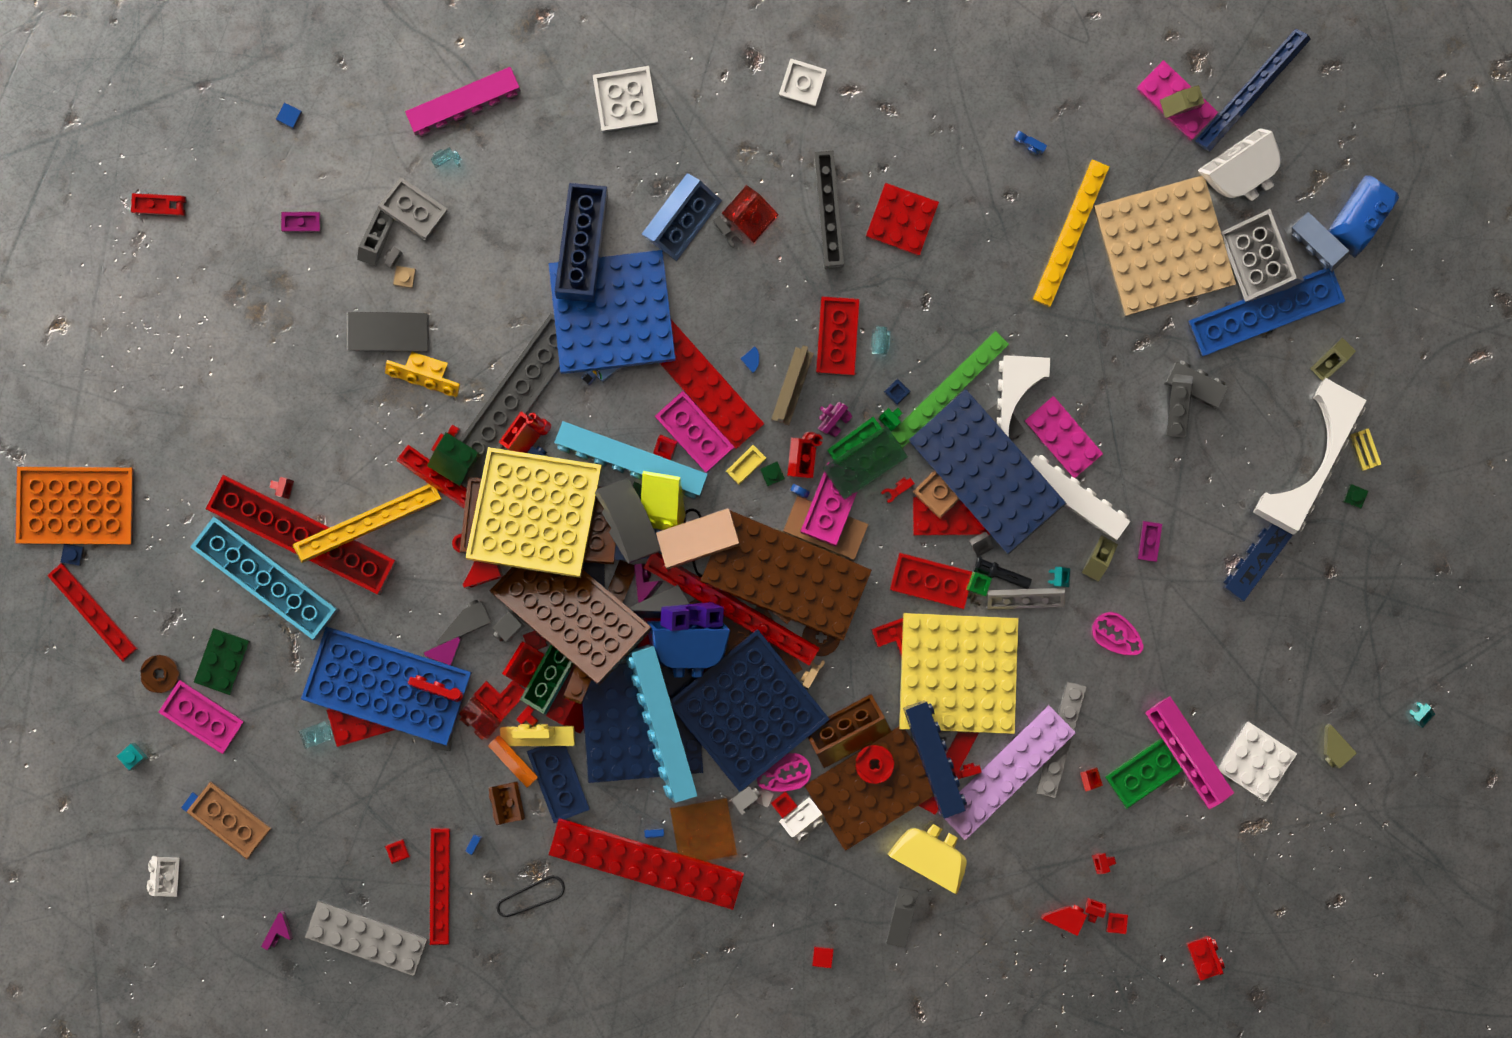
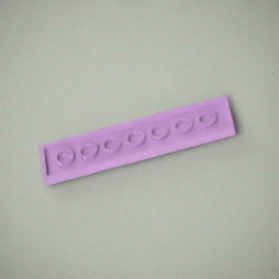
(1010, 770)

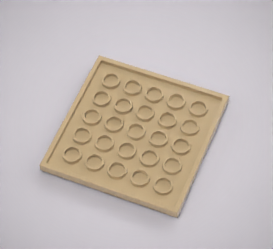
(1164, 245)

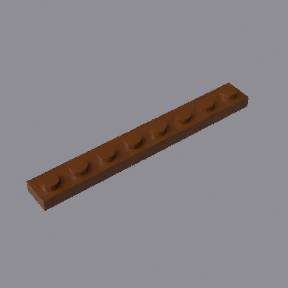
(619, 588)

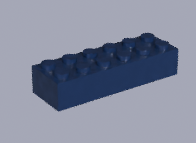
(581, 242)

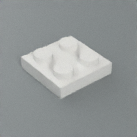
(802, 82)

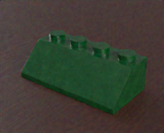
(547, 680)

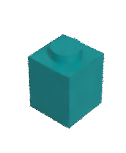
(132, 756)

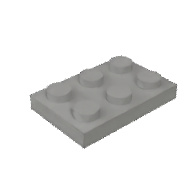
(412, 208)

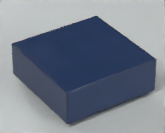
(897, 391)

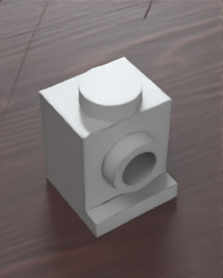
(746, 799)

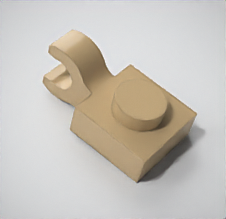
(808, 677)

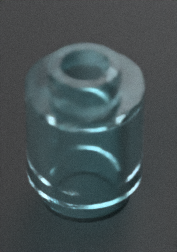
(880, 340)

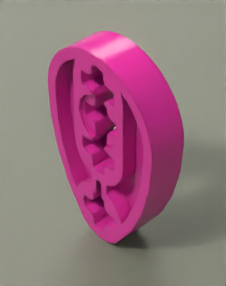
(1120, 624)
(791, 783)

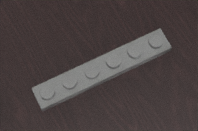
(1054, 766)

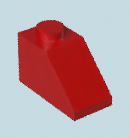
(1067, 918)

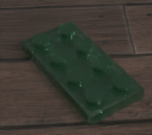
(865, 462)

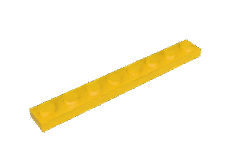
(1071, 233)
(366, 522)

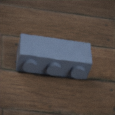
(1319, 242)

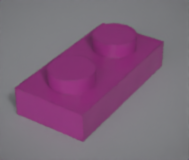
(300, 221)
(1149, 541)

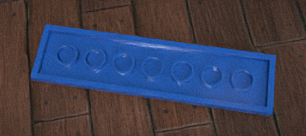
(1252, 318)

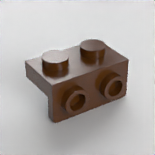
(506, 803)

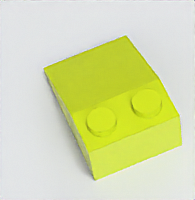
(662, 500)

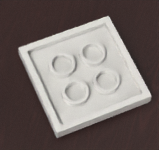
(625, 98)
(1256, 761)

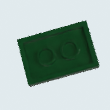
(221, 661)

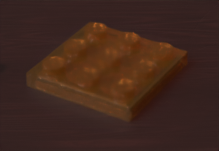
(704, 830)

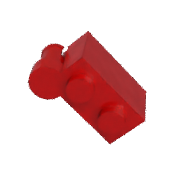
(524, 432)
(803, 455)

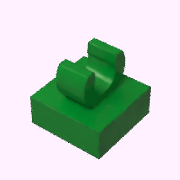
(891, 418)
(979, 584)

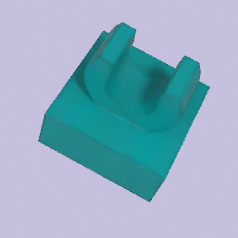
(1062, 577)
(1424, 715)

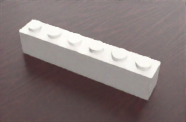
(1083, 501)

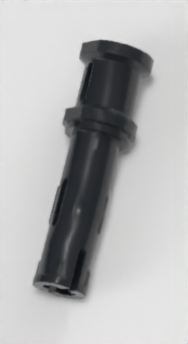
(1001, 573)

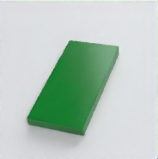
(1144, 773)

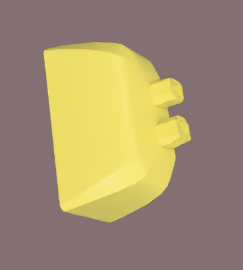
(931, 856)

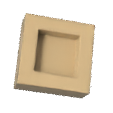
(404, 277)

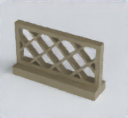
(792, 385)

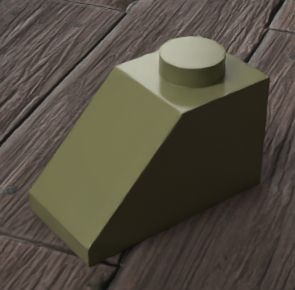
(1182, 101)
(1333, 359)
(1100, 558)
(1336, 748)

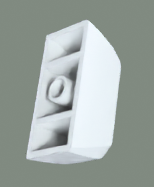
(1245, 166)

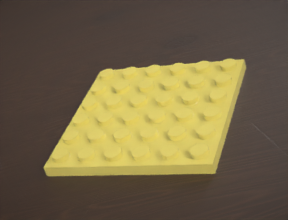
(534, 512)
(962, 669)

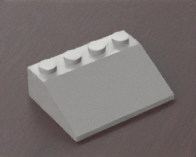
(1261, 256)

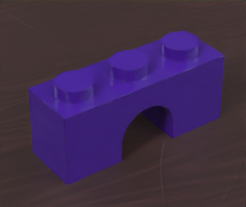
(681, 616)

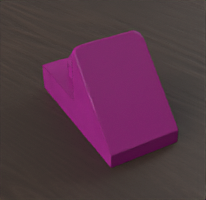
(645, 588)
(279, 927)

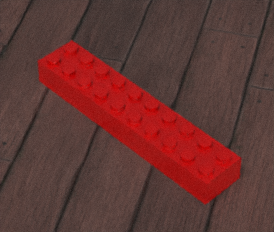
(287, 526)

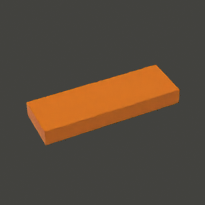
(513, 761)

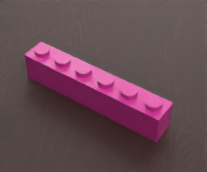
(463, 101)
(1189, 752)

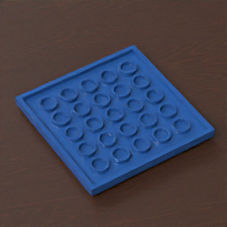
(624, 324)

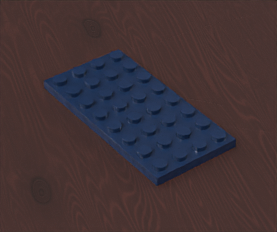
(987, 471)

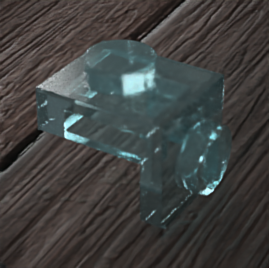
(441, 157)
(315, 735)

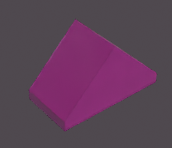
(445, 652)

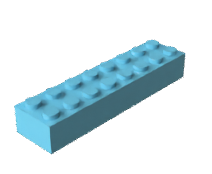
(626, 457)
(264, 578)
(662, 724)

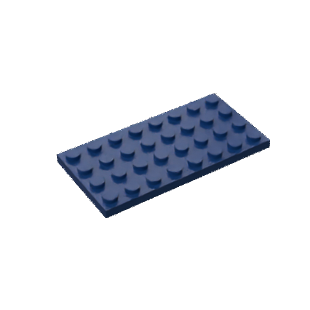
(373, 685)

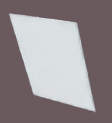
(765, 797)

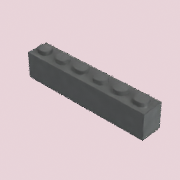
(829, 209)

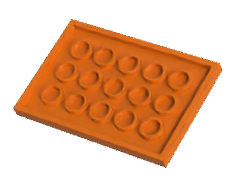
(74, 505)

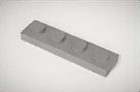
(1026, 598)

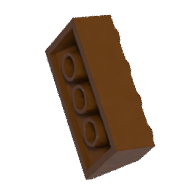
(849, 731)

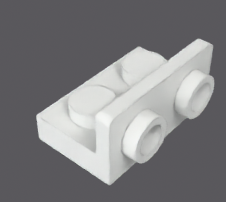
(803, 820)
(163, 876)

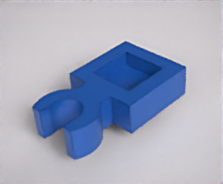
(1034, 146)

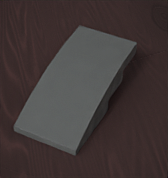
(386, 331)
(628, 520)

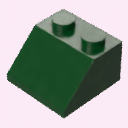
(453, 459)

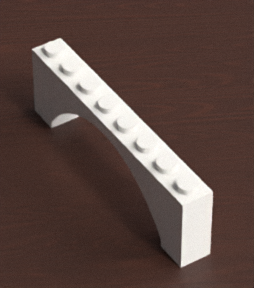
(1018, 377)
(1340, 412)

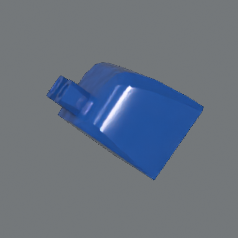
(1363, 214)
(688, 648)

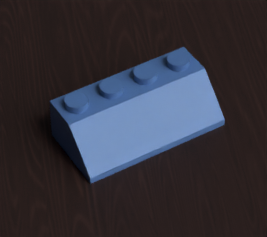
(681, 216)

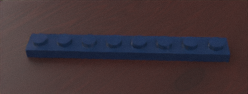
(1252, 89)

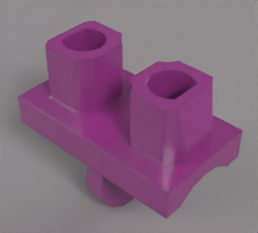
(831, 416)

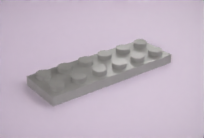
(366, 938)

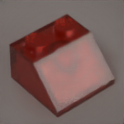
(750, 213)
(480, 718)

